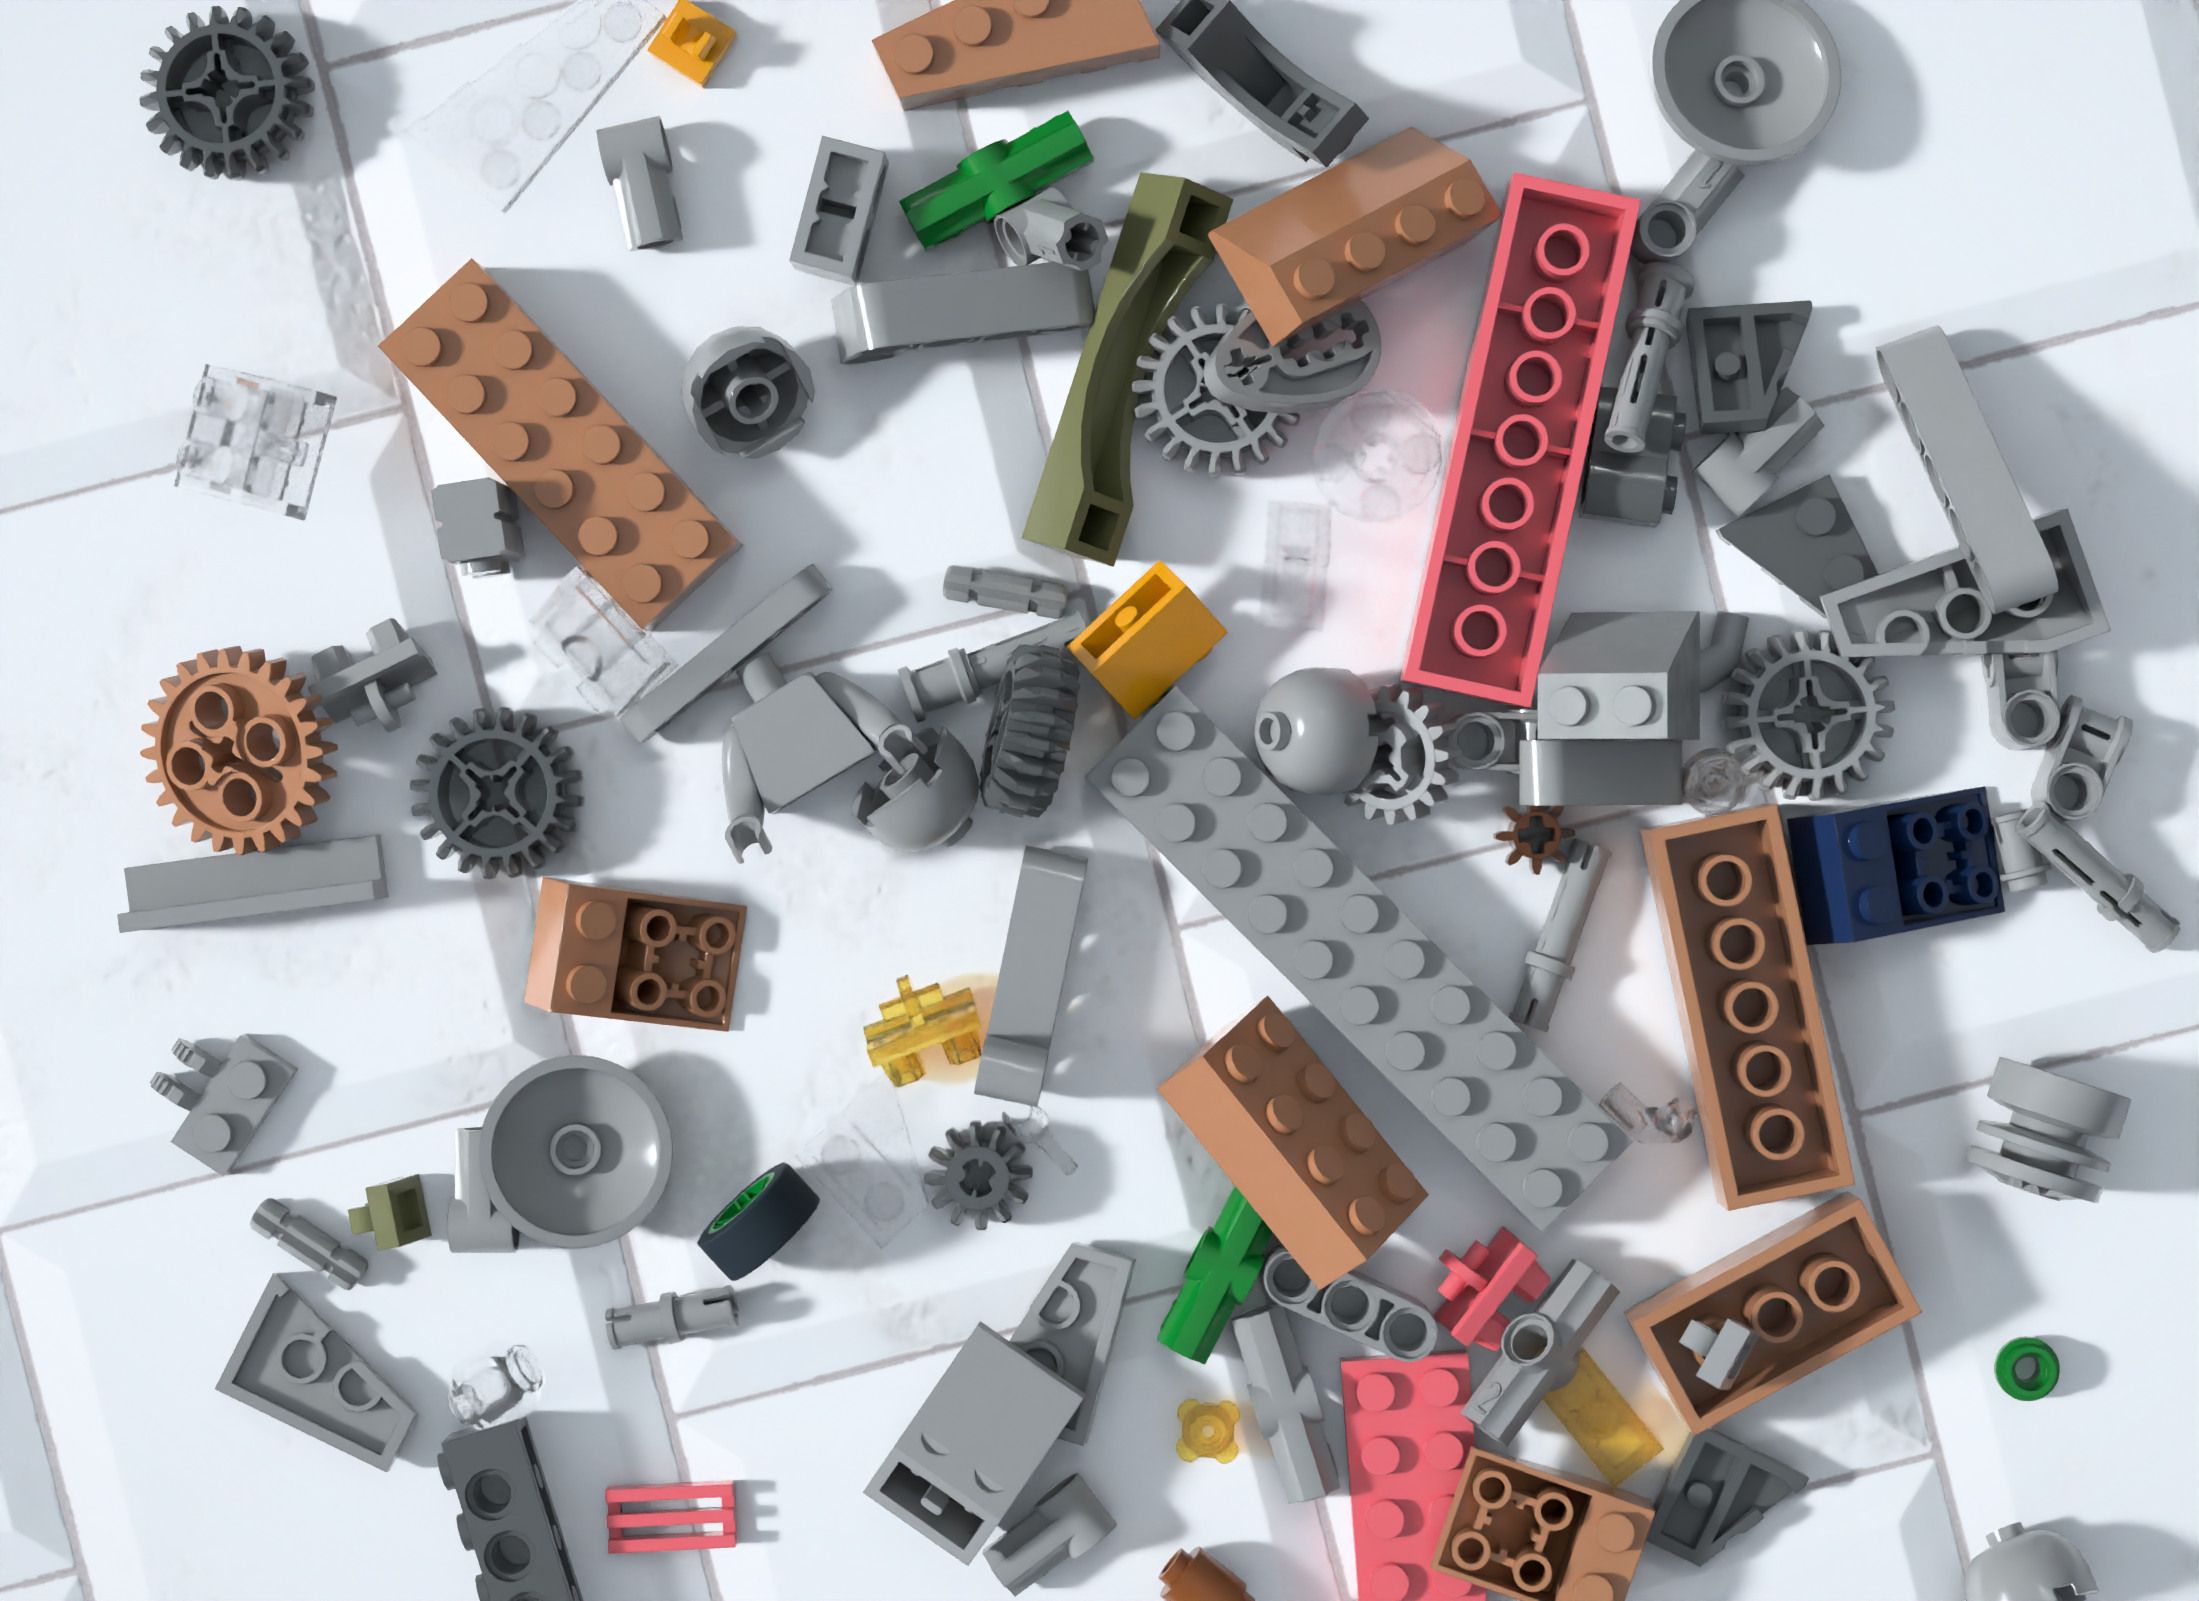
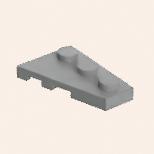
(1076, 1325)
(314, 1380)

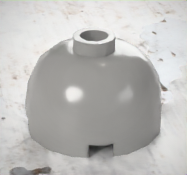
(746, 391)
(1316, 731)
(926, 802)
(2028, 1568)

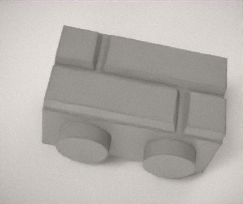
(478, 526)

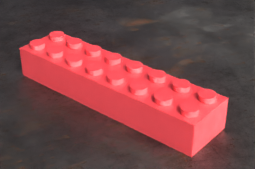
(1519, 440)

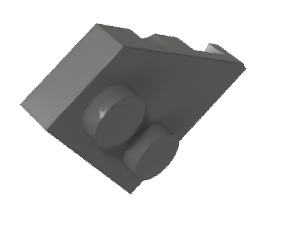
(1742, 361)
(1804, 542)
(1716, 1493)

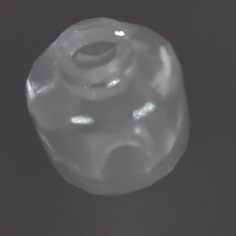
(495, 1384)

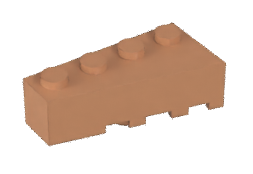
(1009, 43)

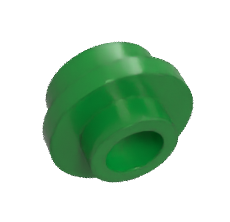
(2045, 1374)

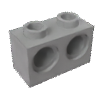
(839, 210)

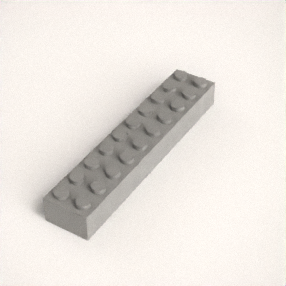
(1359, 959)

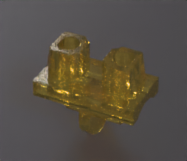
(920, 1021)

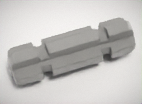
(1005, 592)
(308, 1243)

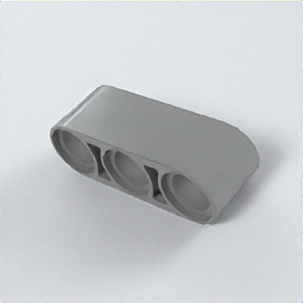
(1600, 772)
(1368, 1327)

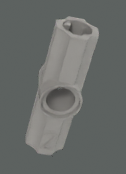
(1560, 1325)
(1285, 1403)

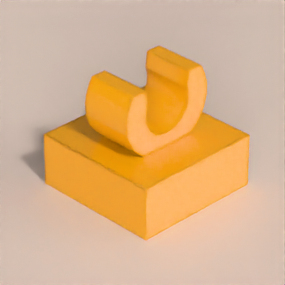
(692, 42)

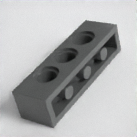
(530, 1514)

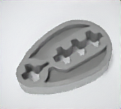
(1293, 386)

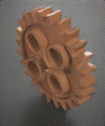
(239, 750)

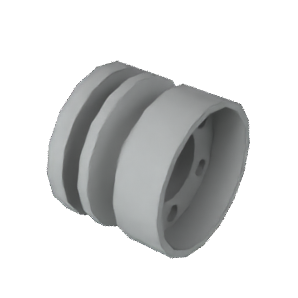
(2048, 1131)

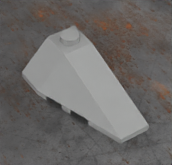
(1941, 611)

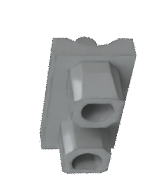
(375, 684)

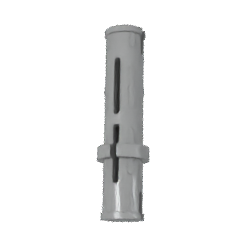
(2117, 895)
(1560, 935)

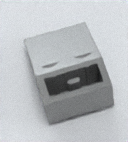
(974, 1443)

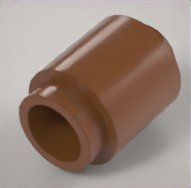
(1200, 1578)

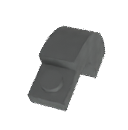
(1261, 80)

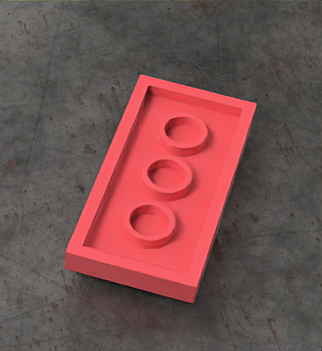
(1404, 1469)

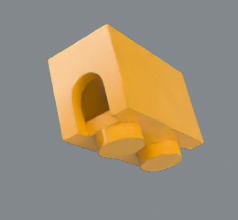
(1147, 639)

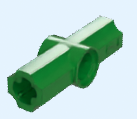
(996, 180)
(1216, 1279)

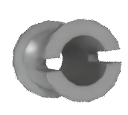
(2020, 859)

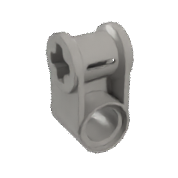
(2026, 682)
(1503, 737)
(2086, 751)

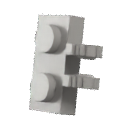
(231, 1104)

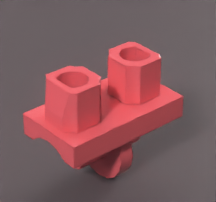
(1482, 1283)

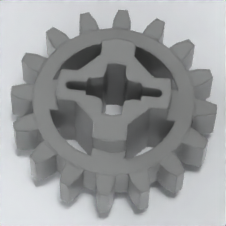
(1408, 757)

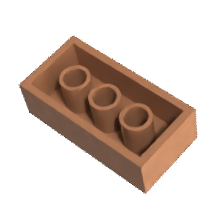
(1293, 1143)
(1804, 1287)

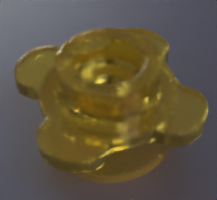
(1220, 1417)

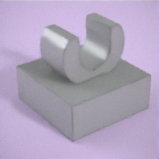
(1723, 1351)

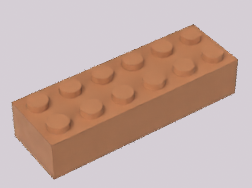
(560, 445)
(1747, 1006)

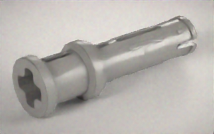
(1652, 334)
(964, 674)

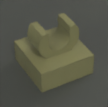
(393, 1212)

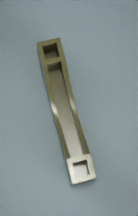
(1158, 257)

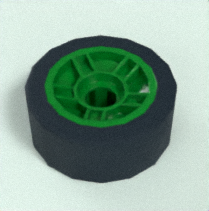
(758, 1221)

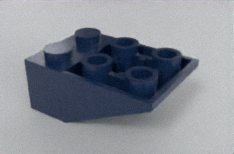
(1895, 866)

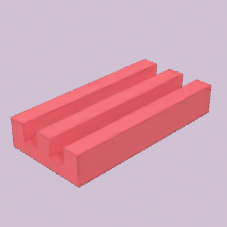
(671, 1541)

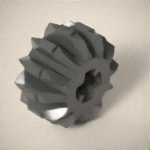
(999, 1179)

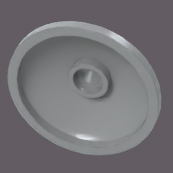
(1776, 56)
(582, 1198)

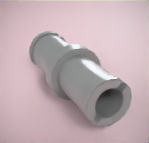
(672, 1317)

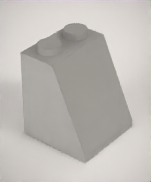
(1622, 678)

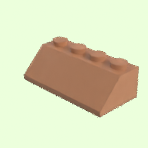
(1353, 231)

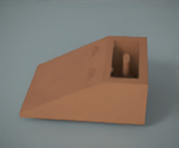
(634, 955)
(1541, 1531)

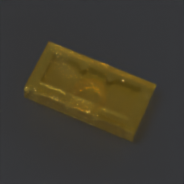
(1603, 1422)

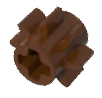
(1545, 847)

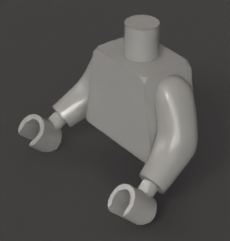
(797, 742)

